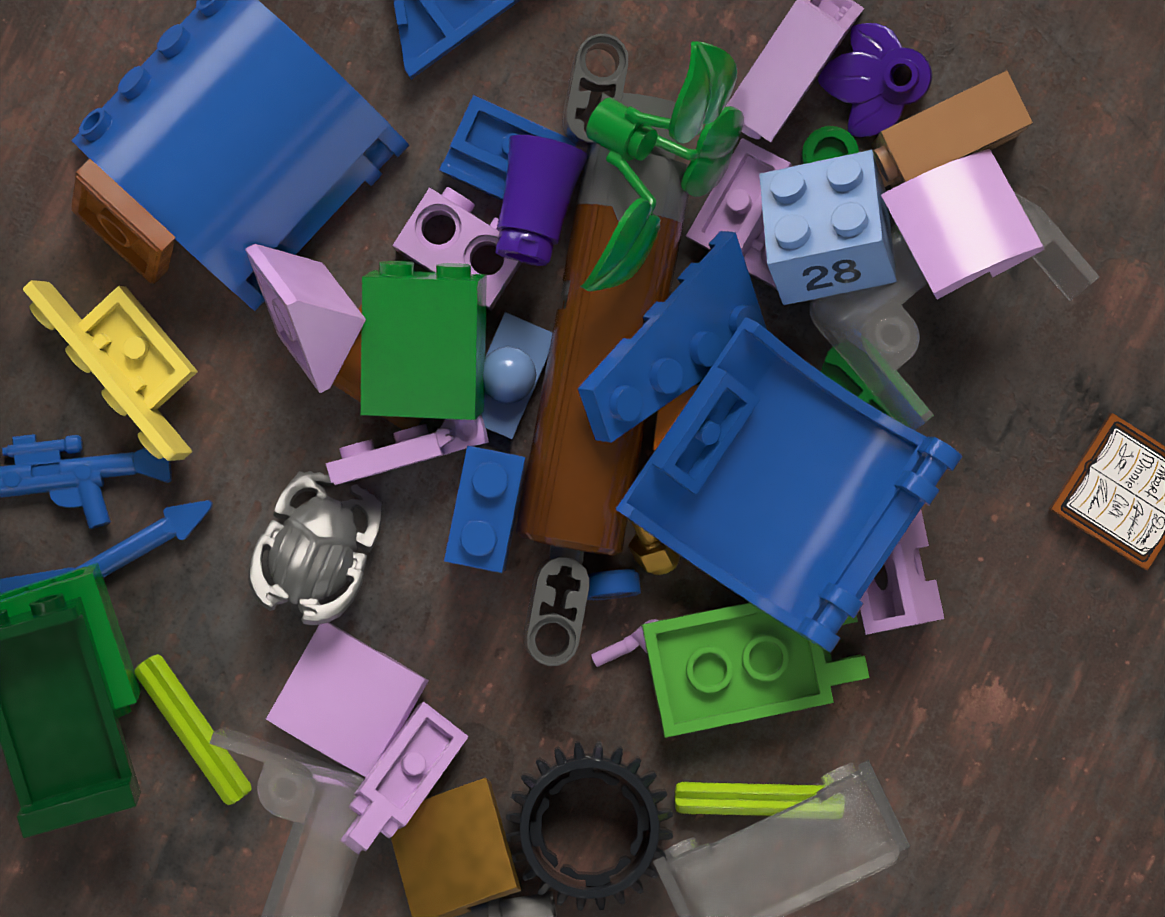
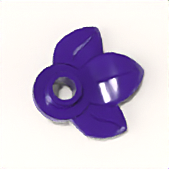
(868, 82)

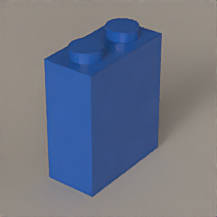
(486, 509)

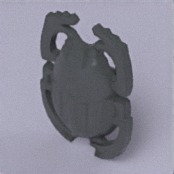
(314, 549)

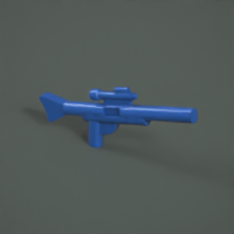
(75, 480)

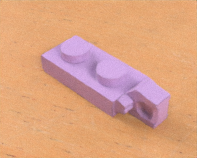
(411, 447)
(402, 776)

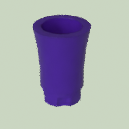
(536, 197)

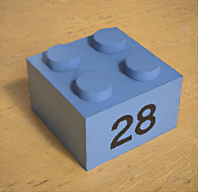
(827, 228)

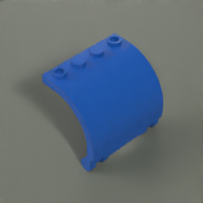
(238, 138)
(785, 485)

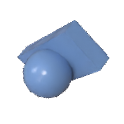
(512, 372)

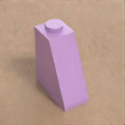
(792, 63)

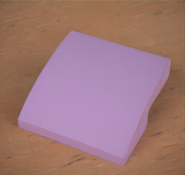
(737, 207)
(962, 222)
(346, 699)

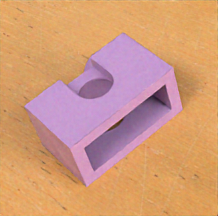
(908, 596)

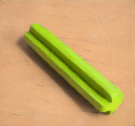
(192, 729)
(739, 798)

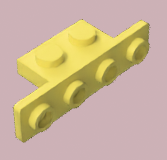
(126, 355)

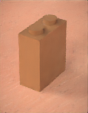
(951, 130)

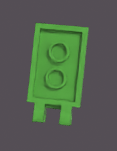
(738, 668)

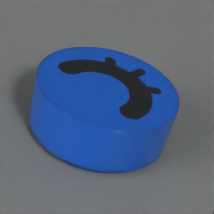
(613, 584)

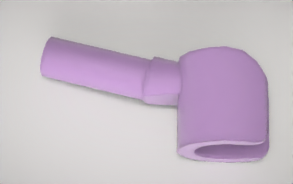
(621, 647)

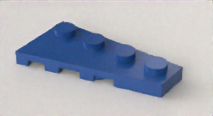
(674, 343)

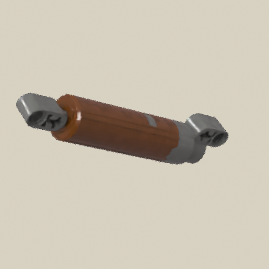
(571, 476)

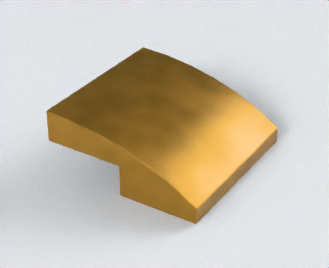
(455, 853)

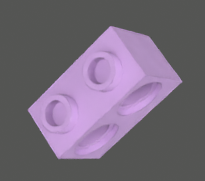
(468, 237)

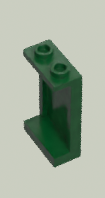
(60, 719)

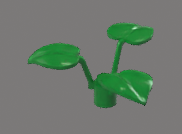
(630, 136)

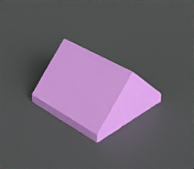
(307, 311)

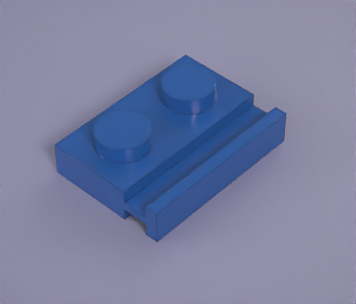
(482, 146)

